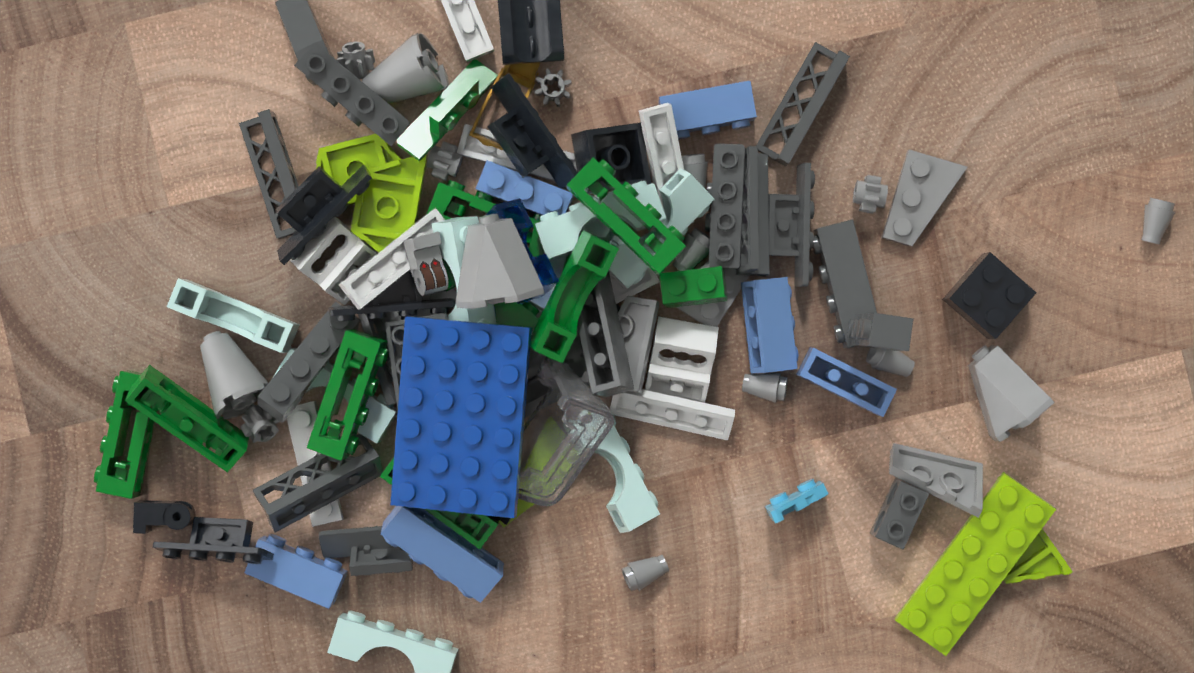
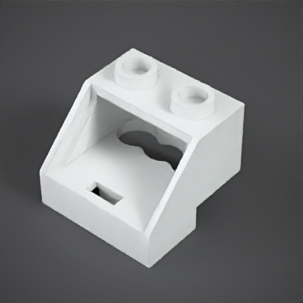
(341, 265)
(688, 338)

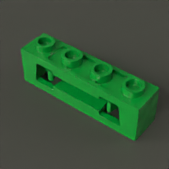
(588, 180)
(444, 202)
(365, 347)
(187, 418)
(111, 475)
(470, 526)

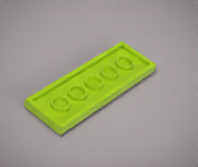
(975, 564)

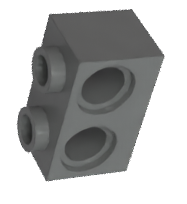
(899, 513)

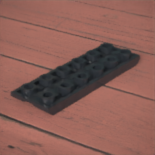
(530, 31)

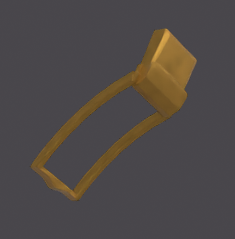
(521, 73)

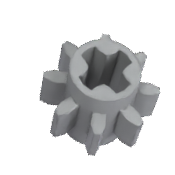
(356, 59)
(550, 79)
(444, 161)
(870, 194)
(259, 424)

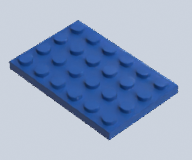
(461, 416)

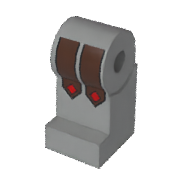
(426, 263)

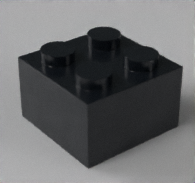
(619, 146)
(989, 295)

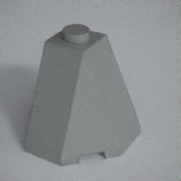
(495, 266)
(1005, 392)

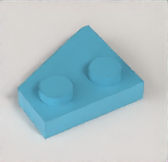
(782, 504)

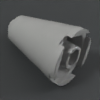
(408, 72)
(230, 376)

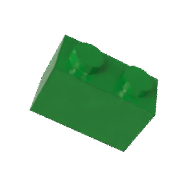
(693, 287)

